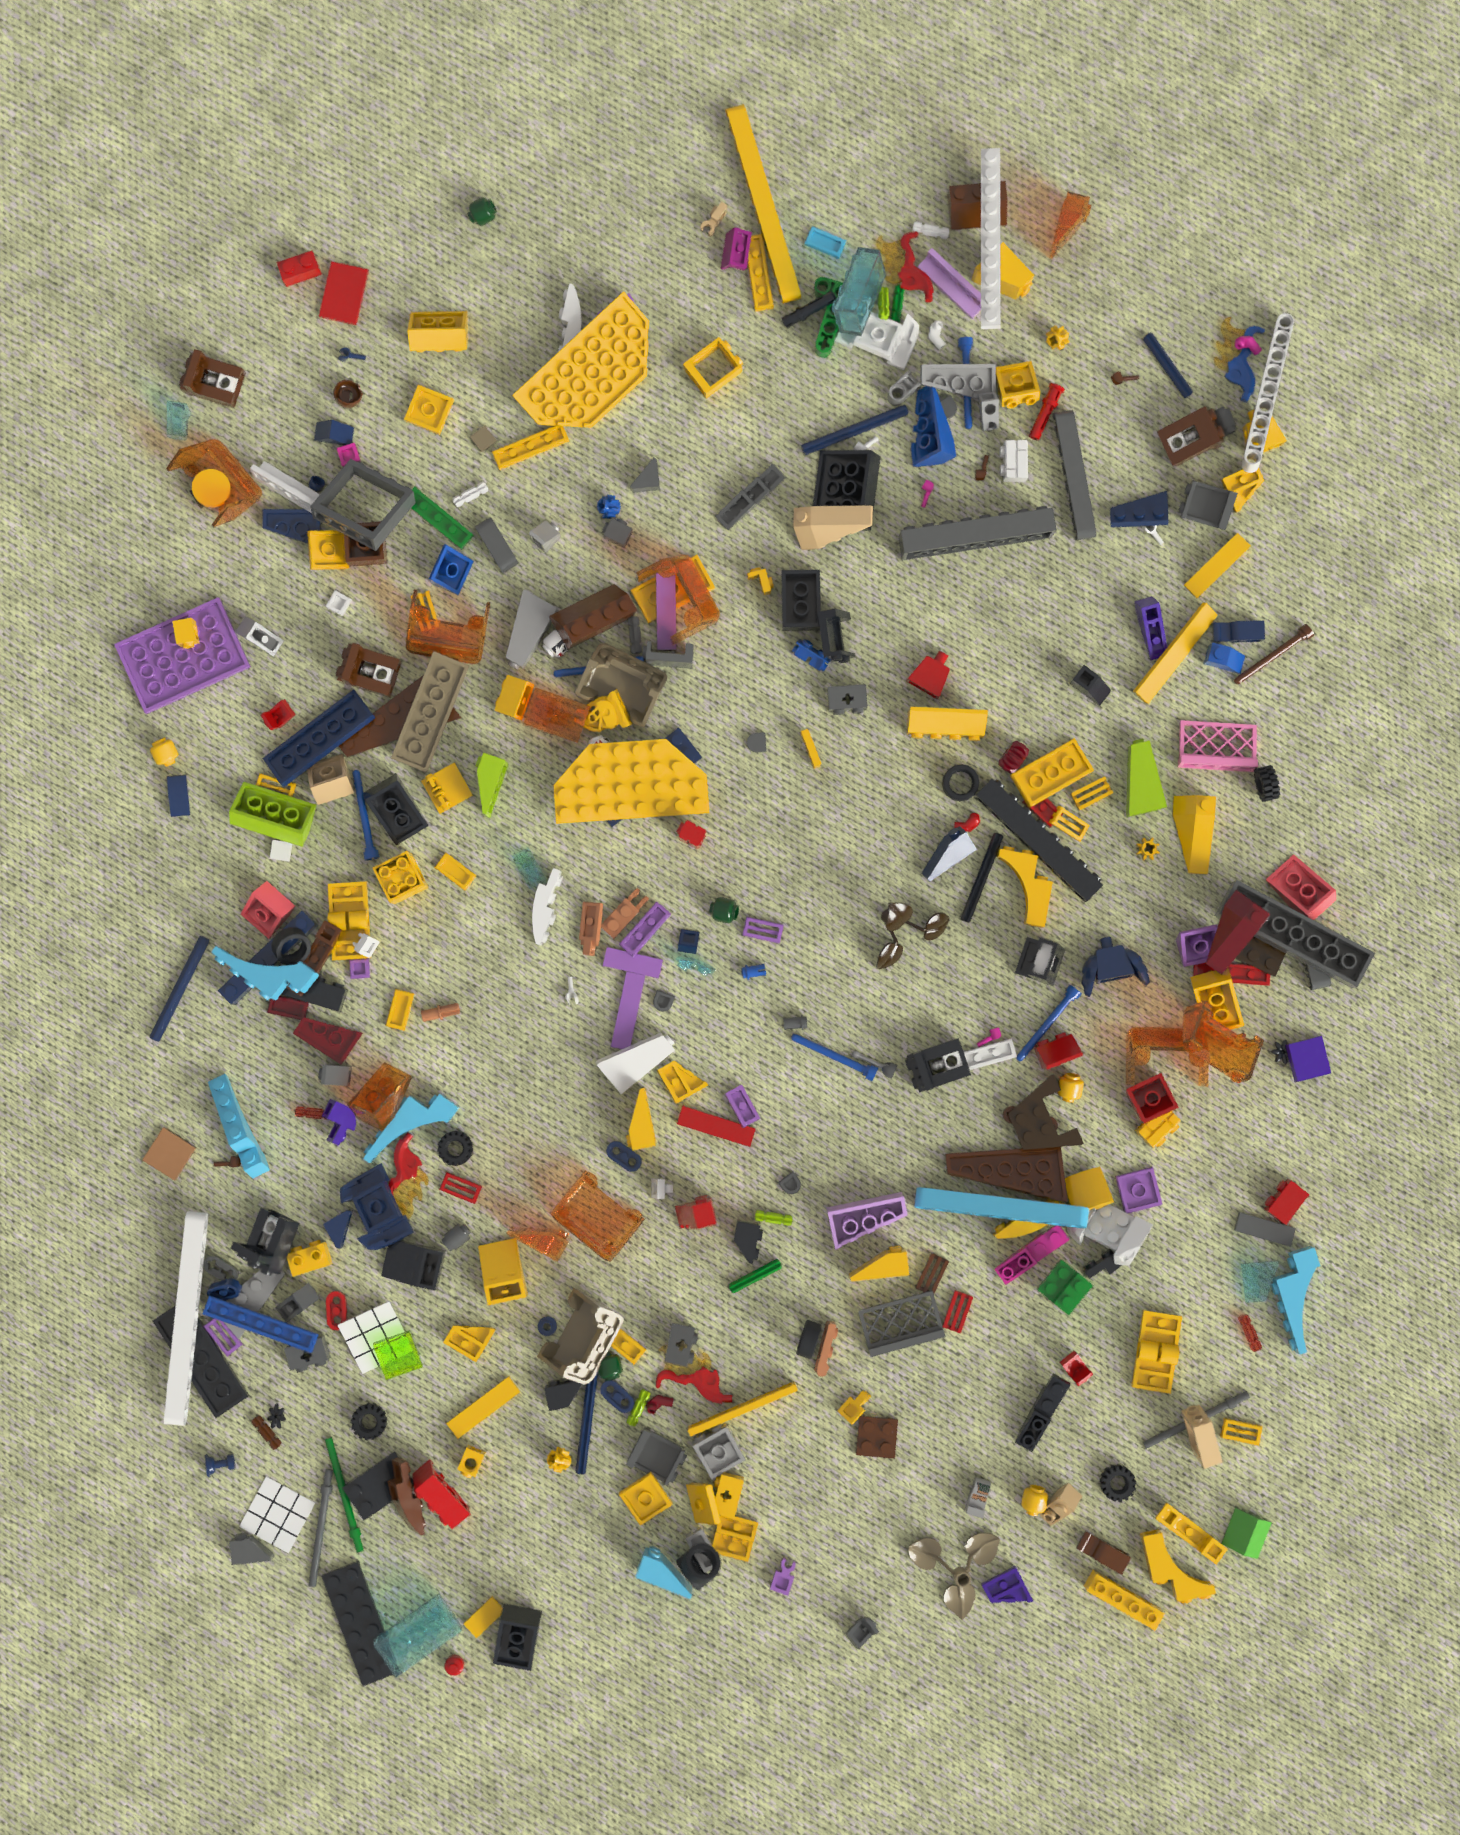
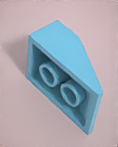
(659, 1571)

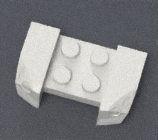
(885, 339)
(1115, 1231)

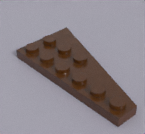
(387, 723)

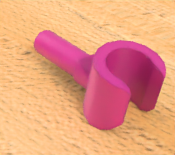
(928, 487)
(995, 1034)

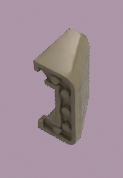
(635, 680)
(583, 1340)

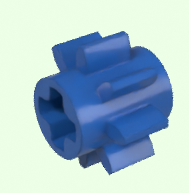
(608, 506)

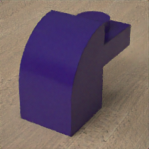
(343, 1119)

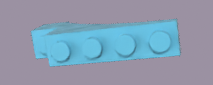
(269, 979)
(410, 1116)
(236, 1127)
(1291, 1293)

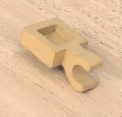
(717, 215)

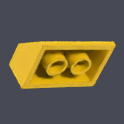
(438, 331)

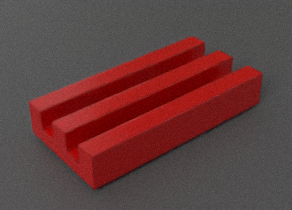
(476, 1193)
(952, 1327)

